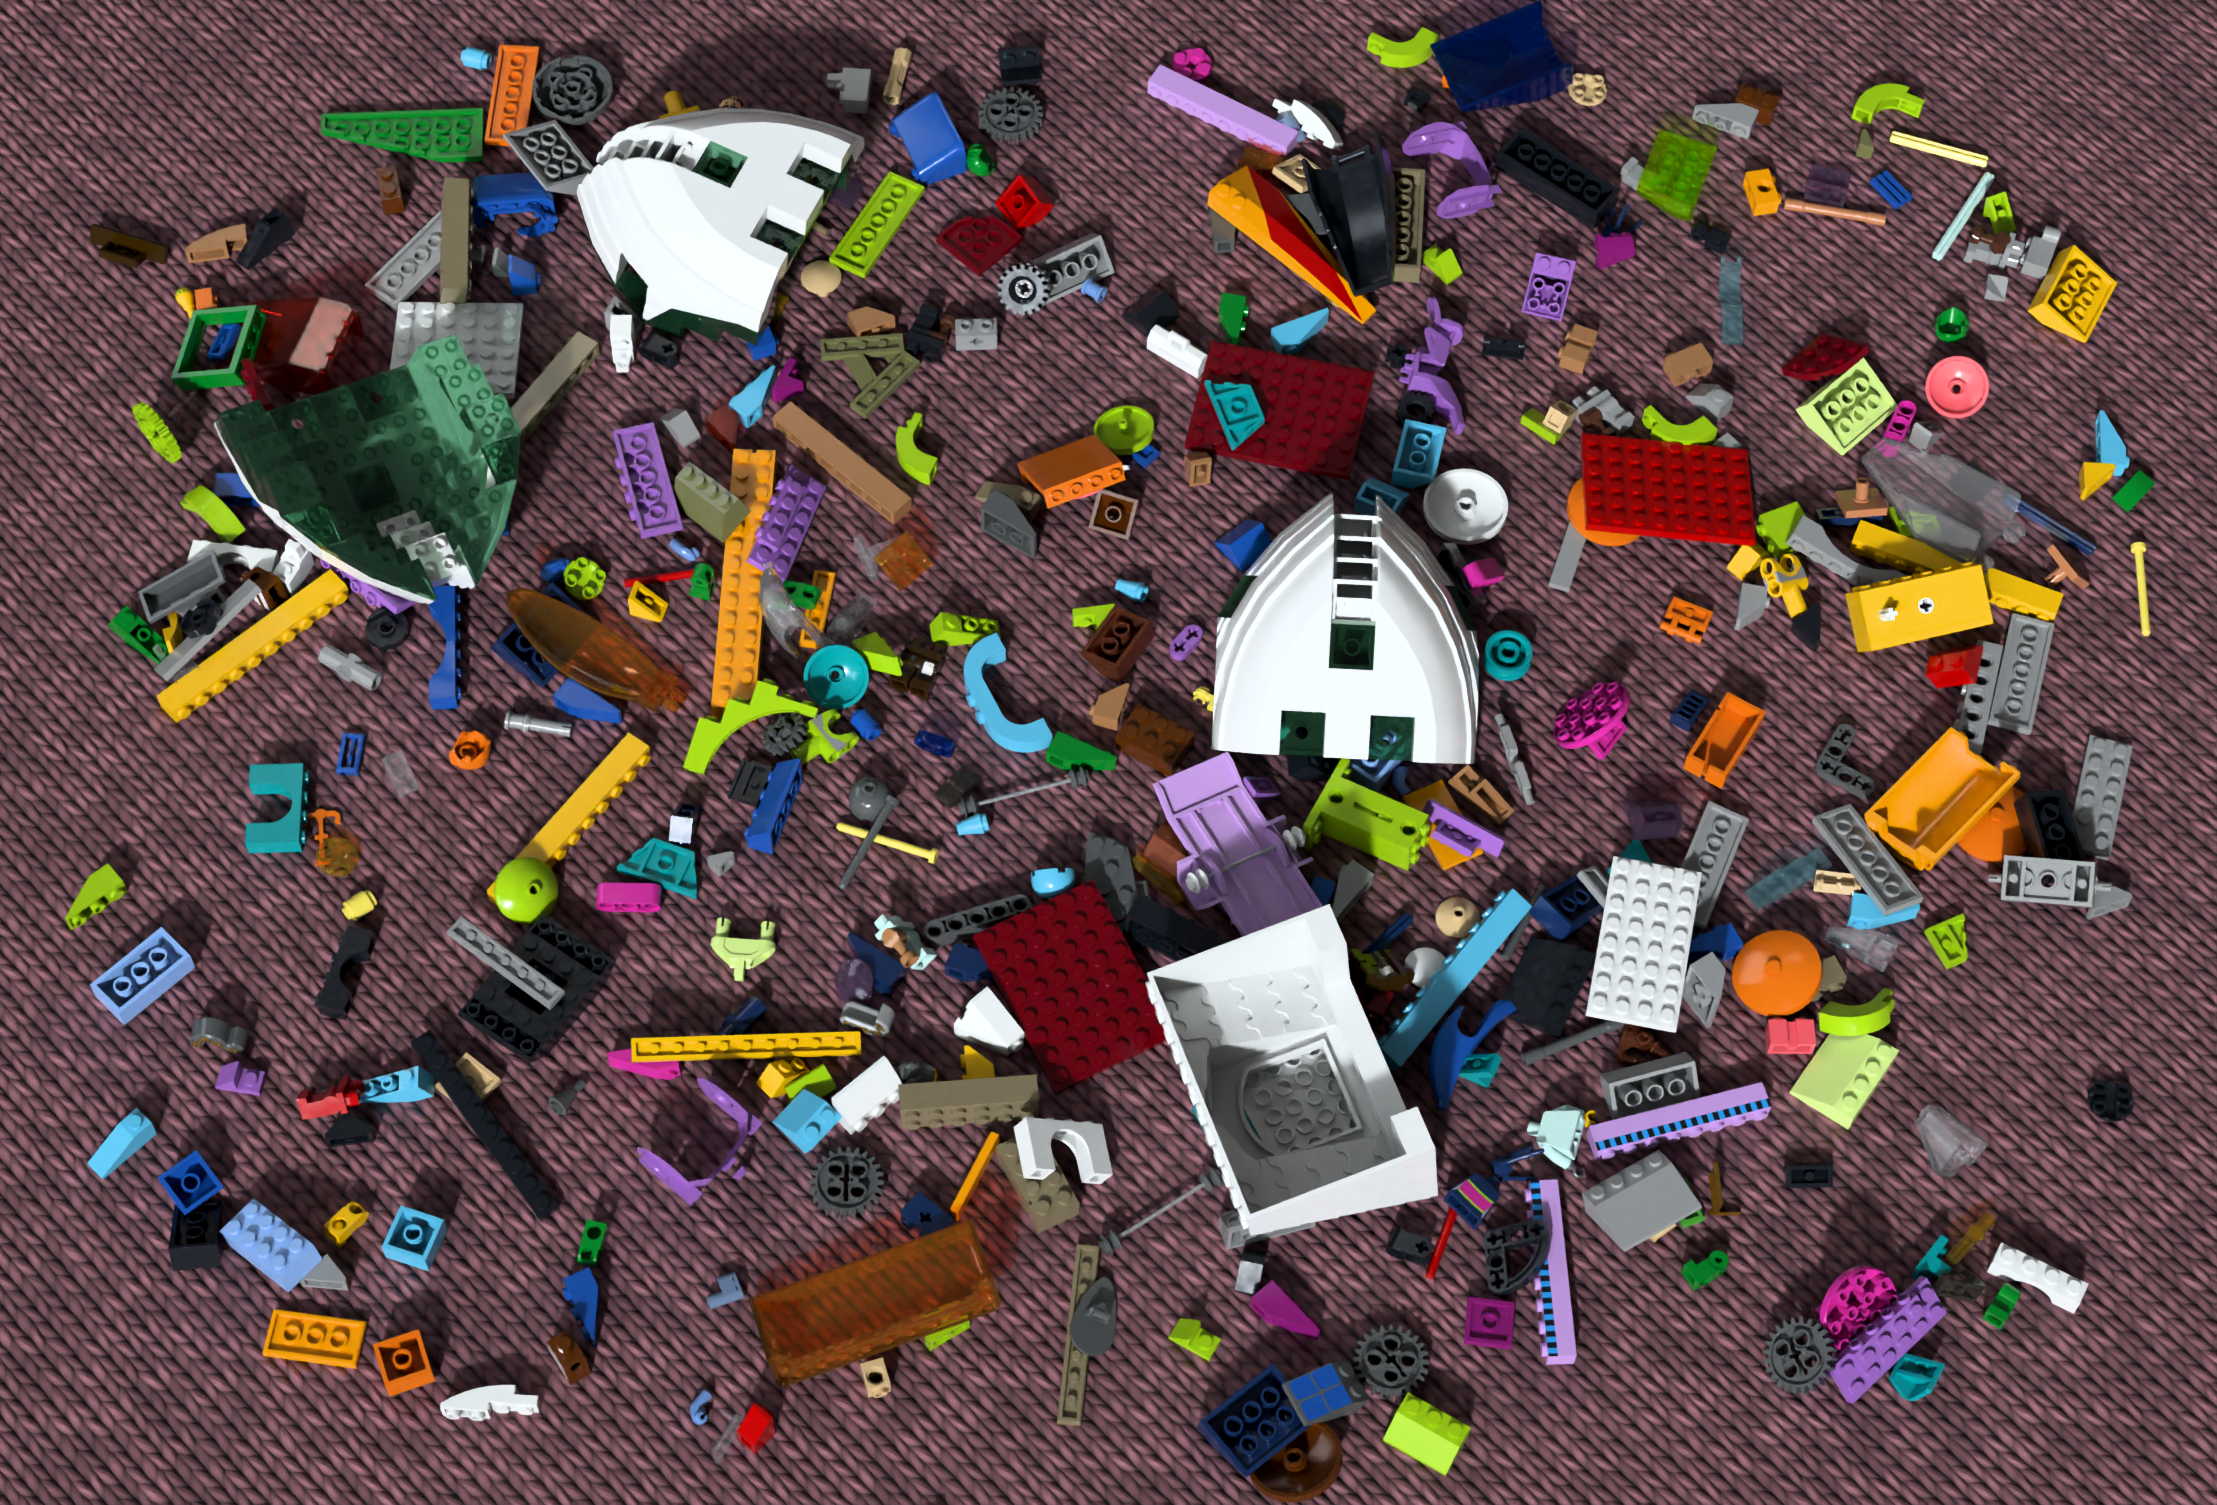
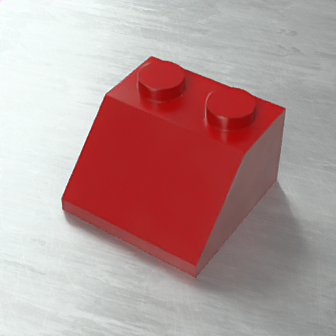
(1024, 202)
(1954, 666)

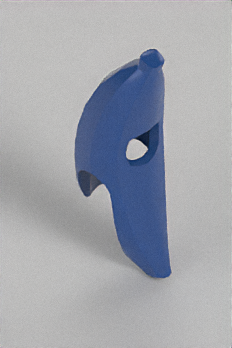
(1453, 1048)

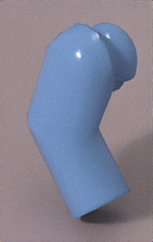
(682, 550)
(1398, 780)
(697, 1408)

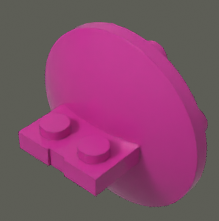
(1594, 719)
(1854, 1302)

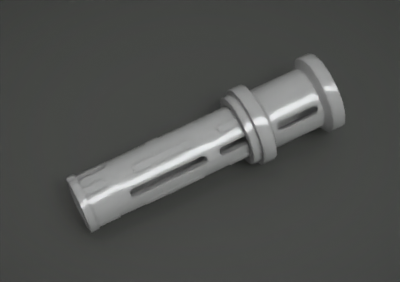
(527, 723)

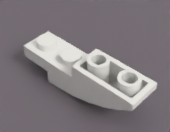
(1313, 122)
(481, 1401)

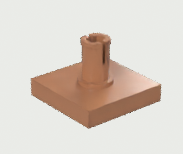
(1861, 501)
(2065, 569)

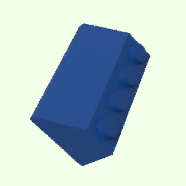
(774, 806)

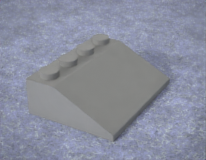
(550, 156)
(1640, 1201)

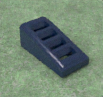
(1682, 721)

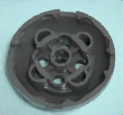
(571, 80)

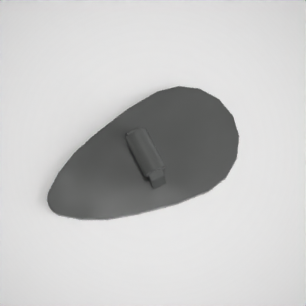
(1095, 1319)

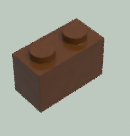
(390, 190)

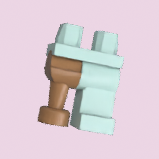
(905, 940)

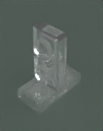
(867, 555)

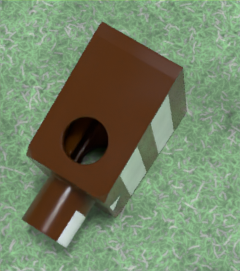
(268, 584)
(566, 1354)

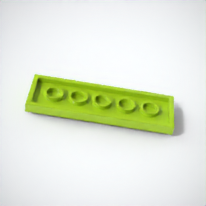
(877, 224)

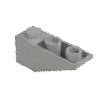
(1732, 117)

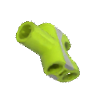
(823, 741)

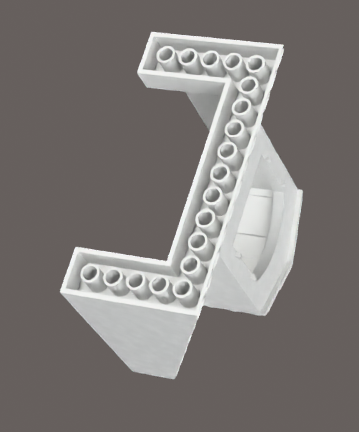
(1264, 1005)

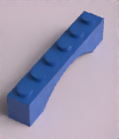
(444, 683)
(1721, 941)

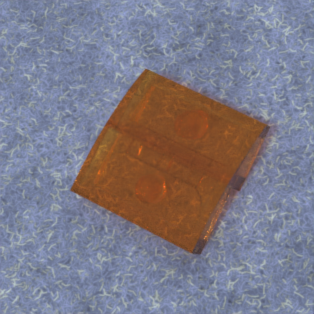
(903, 560)

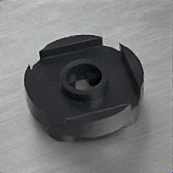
(202, 619)
(386, 640)

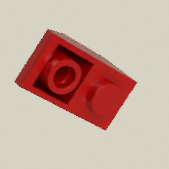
(756, 1428)

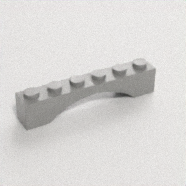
(1812, 541)

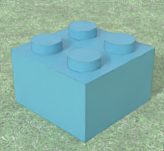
(414, 1238)

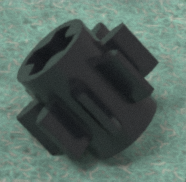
(1396, 356)

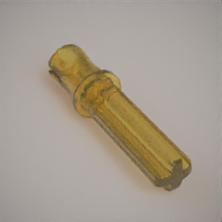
(1157, 878)
(1975, 1233)

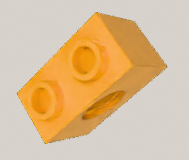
(1761, 192)

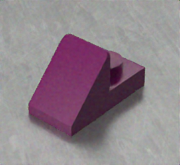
(787, 383)

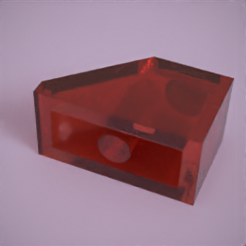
(724, 427)

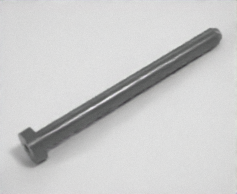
(890, 803)

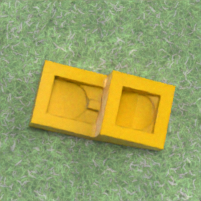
(173, 635)

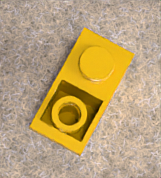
(975, 1065)
(780, 1074)

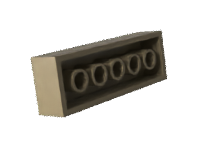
(1409, 222)
(456, 241)
(968, 1101)

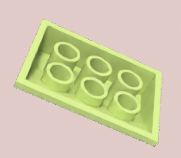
(1848, 407)
(1844, 1075)

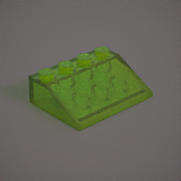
(1676, 174)

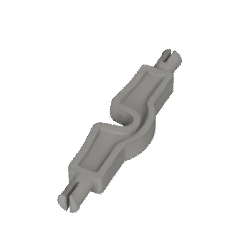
(1516, 766)

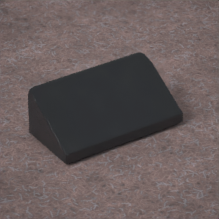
(1808, 1174)

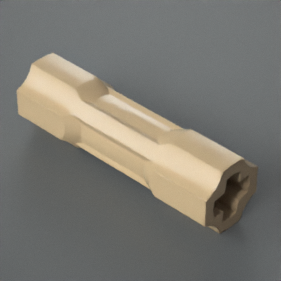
(900, 65)

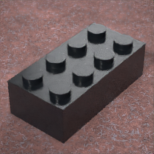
(2048, 827)

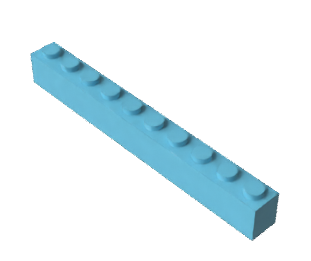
(1453, 977)

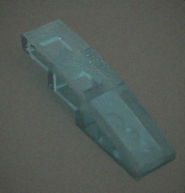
(1788, 879)

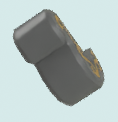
(219, 1034)

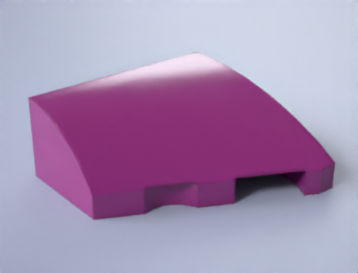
(1613, 249)

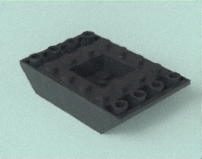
(519, 1020)

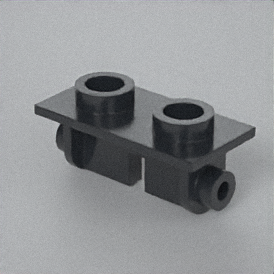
(1503, 348)

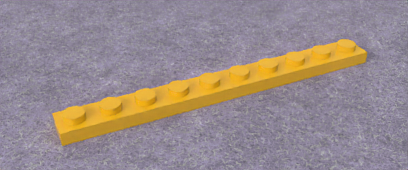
(745, 1046)

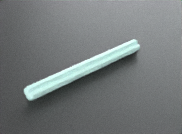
(1962, 216)

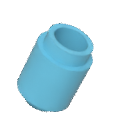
(476, 58)

